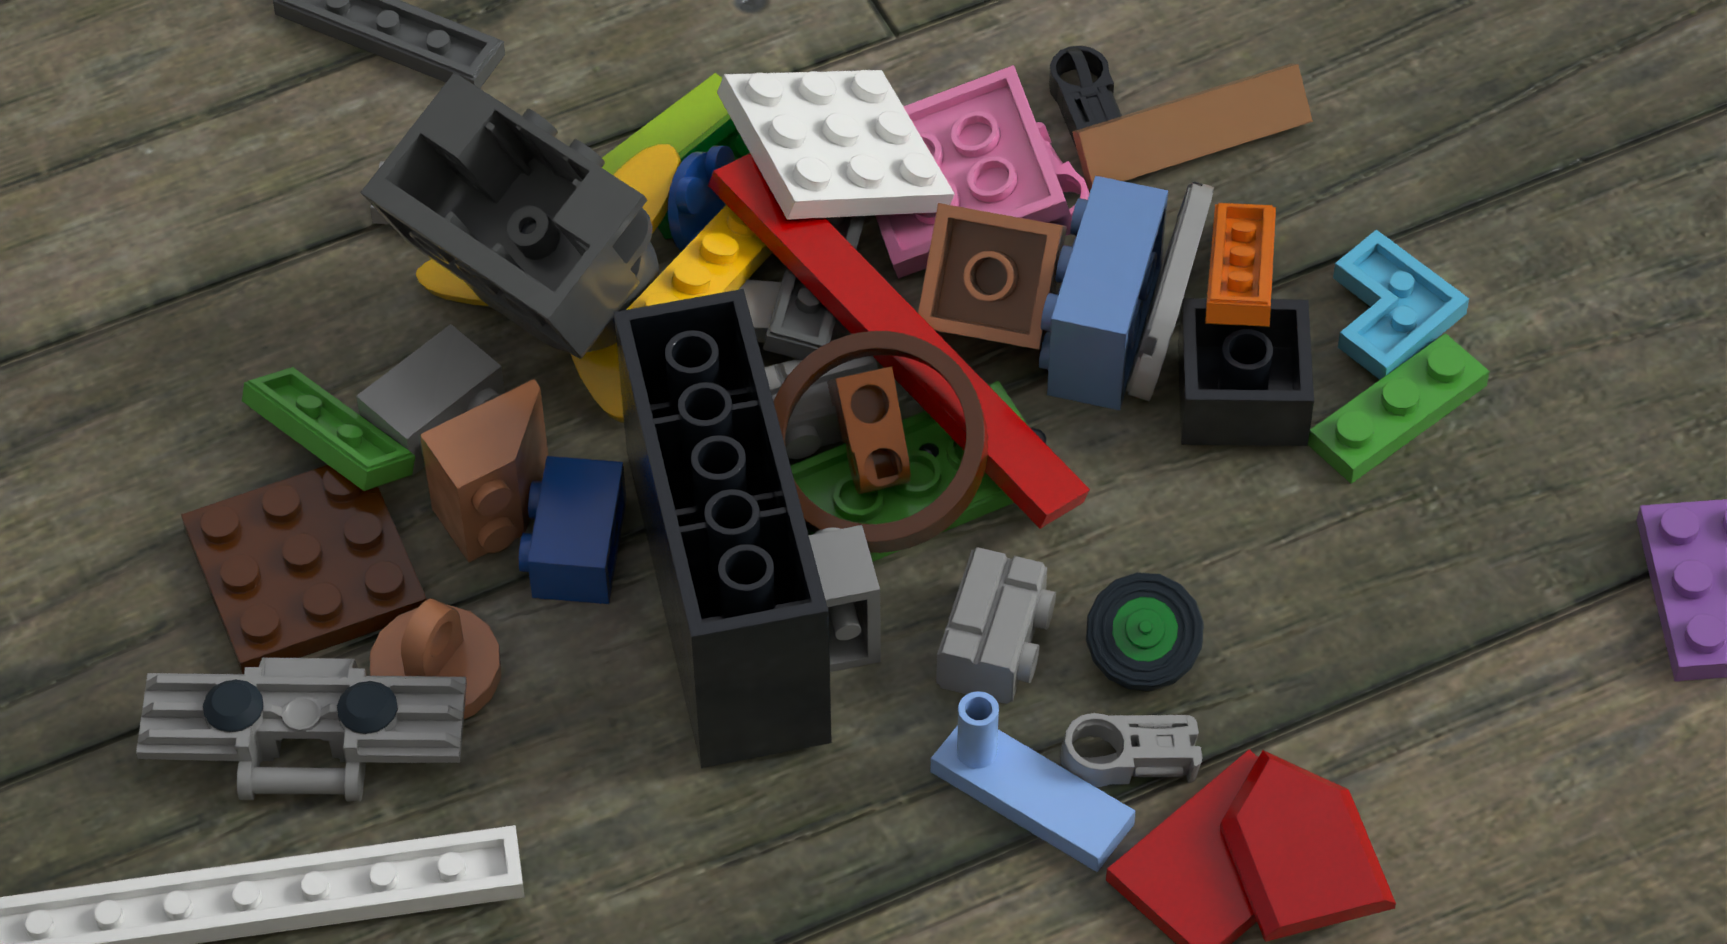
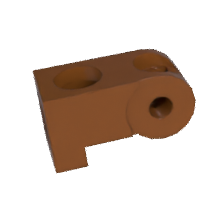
(871, 429)

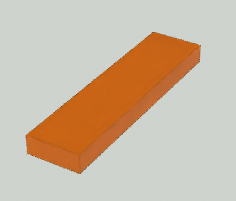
(1241, 265)

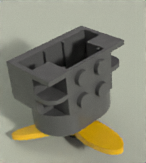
(527, 223)

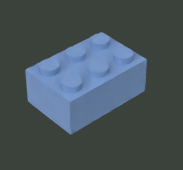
(1103, 292)

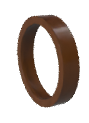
(962, 489)

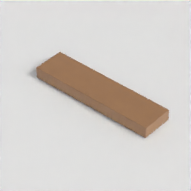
(1193, 125)

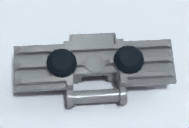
(302, 699)

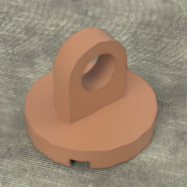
(441, 642)

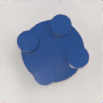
(690, 198)

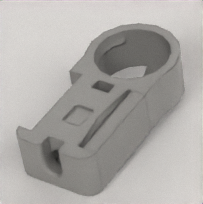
(1142, 745)

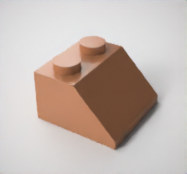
(484, 469)

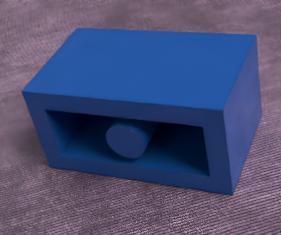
(574, 530)

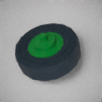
(1144, 631)

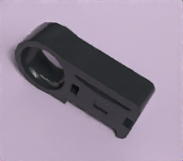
(1090, 101)

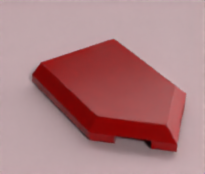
(1301, 851)

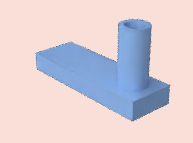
(1029, 786)

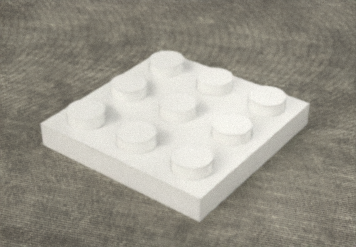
(834, 143)

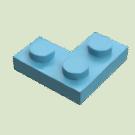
(1405, 301)

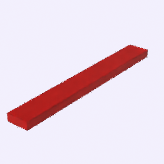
(867, 302)

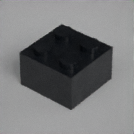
(1246, 379)

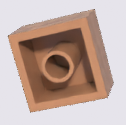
(990, 275)

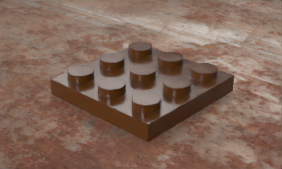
(302, 565)

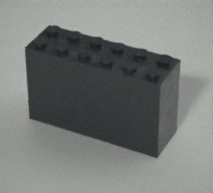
(724, 528)

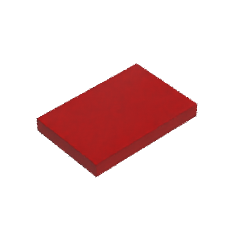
(1185, 871)

